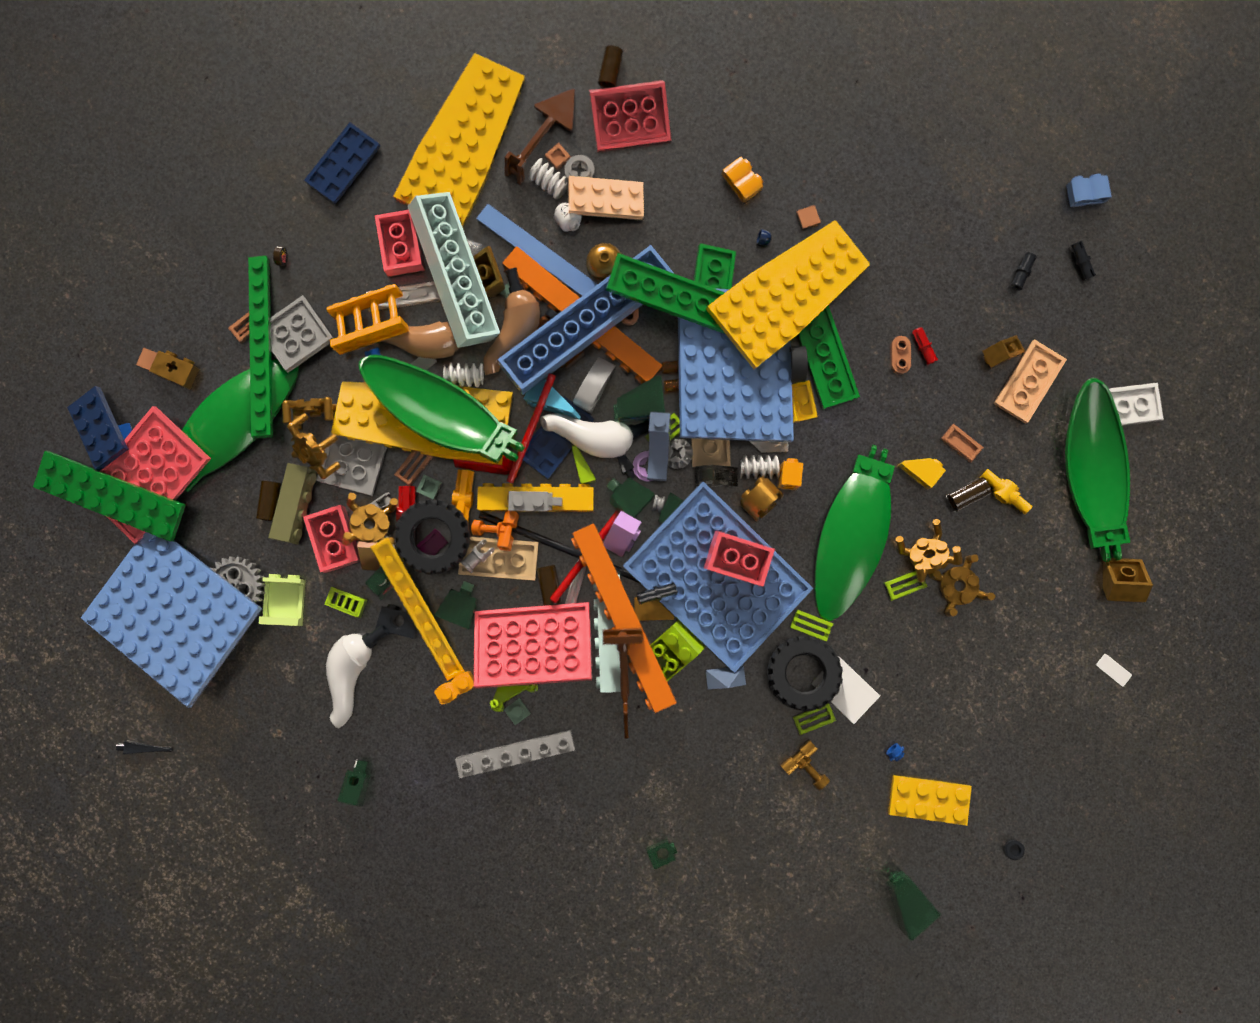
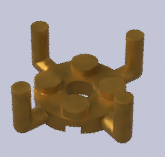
(314, 407)
(308, 450)
(368, 513)
(930, 546)
(970, 582)

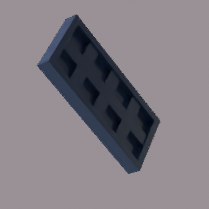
(342, 163)
(97, 428)
(550, 449)

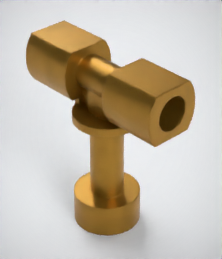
(803, 760)

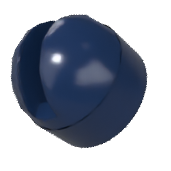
(764, 237)

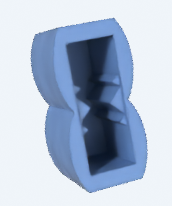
(1088, 190)

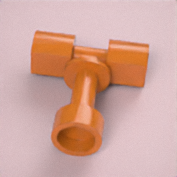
(502, 529)

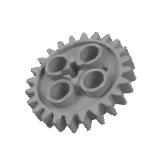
(246, 576)

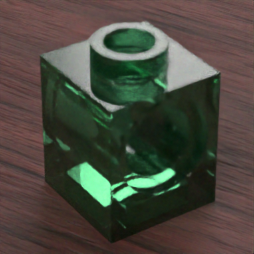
(658, 861)

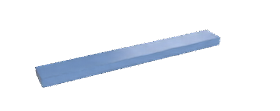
(536, 250)

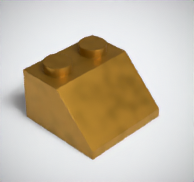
(489, 272)
(1126, 580)

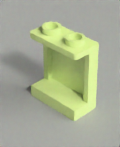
(283, 600)

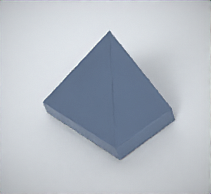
(725, 678)

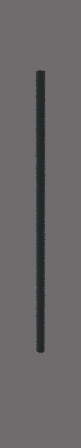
(549, 542)

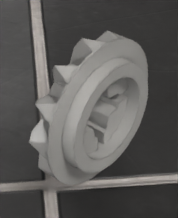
(573, 164)
(686, 454)

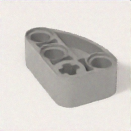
(594, 385)

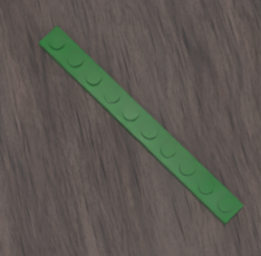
(260, 347)

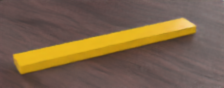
(417, 608)

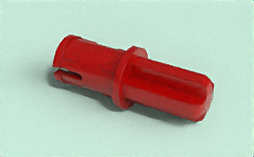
(924, 345)

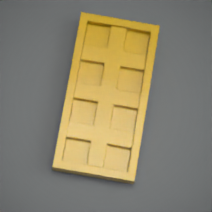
(929, 800)

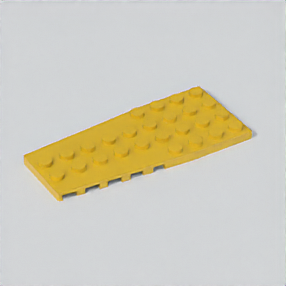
(464, 137)
(787, 293)
(364, 418)

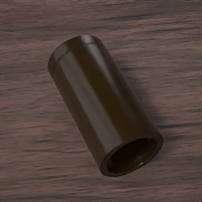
(610, 66)
(969, 494)
(268, 500)
(548, 583)

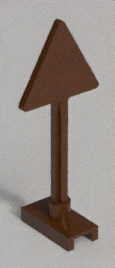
(557, 109)
(623, 638)

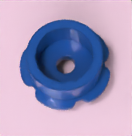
(895, 752)

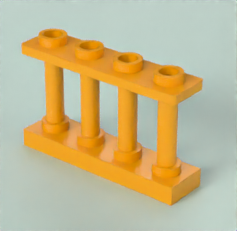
(378, 331)

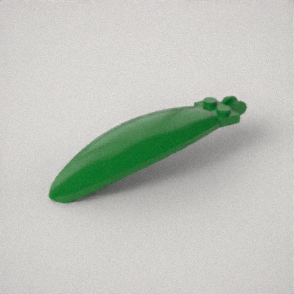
(437, 409)
(224, 418)
(1099, 468)
(853, 535)

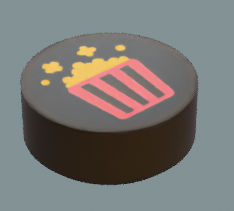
(280, 256)

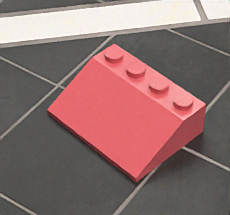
(630, 115)

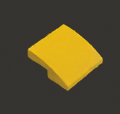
(803, 402)

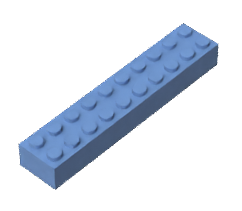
(570, 331)

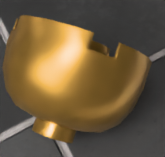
(601, 260)

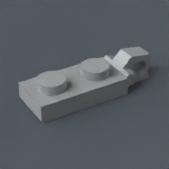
(532, 501)

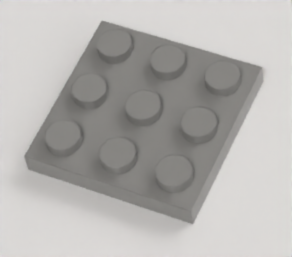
(297, 334)
(358, 462)

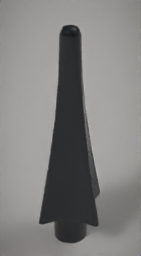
(626, 466)
(132, 747)

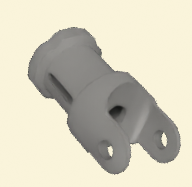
(476, 556)

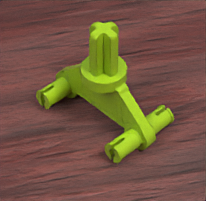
(507, 692)

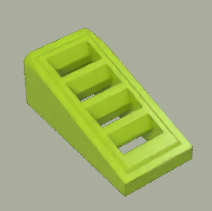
(584, 471)
(360, 606)

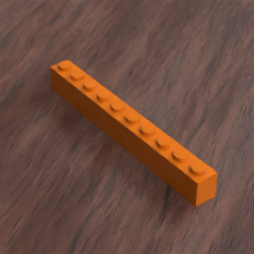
(559, 297)
(623, 615)

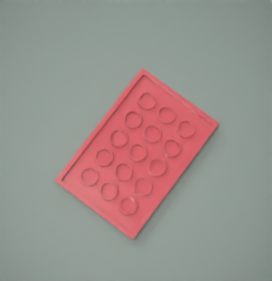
(157, 460)
(532, 645)

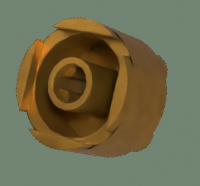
(760, 499)

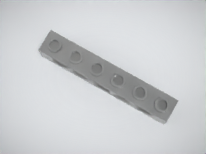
(515, 753)

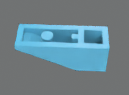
(555, 402)

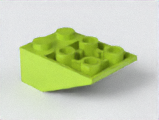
(676, 649)

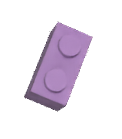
(622, 533)

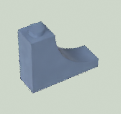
(659, 446)

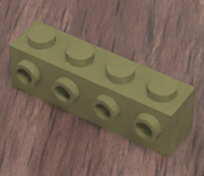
(292, 503)

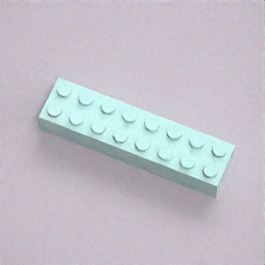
(453, 269)

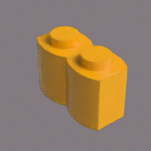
(742, 179)
(451, 690)

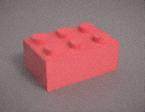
(399, 243)
(326, 536)
(739, 558)

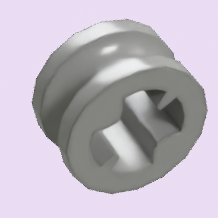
(658, 503)

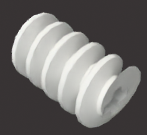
(548, 180)
(464, 374)
(759, 466)

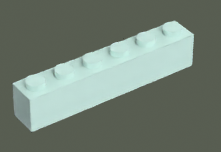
(609, 656)

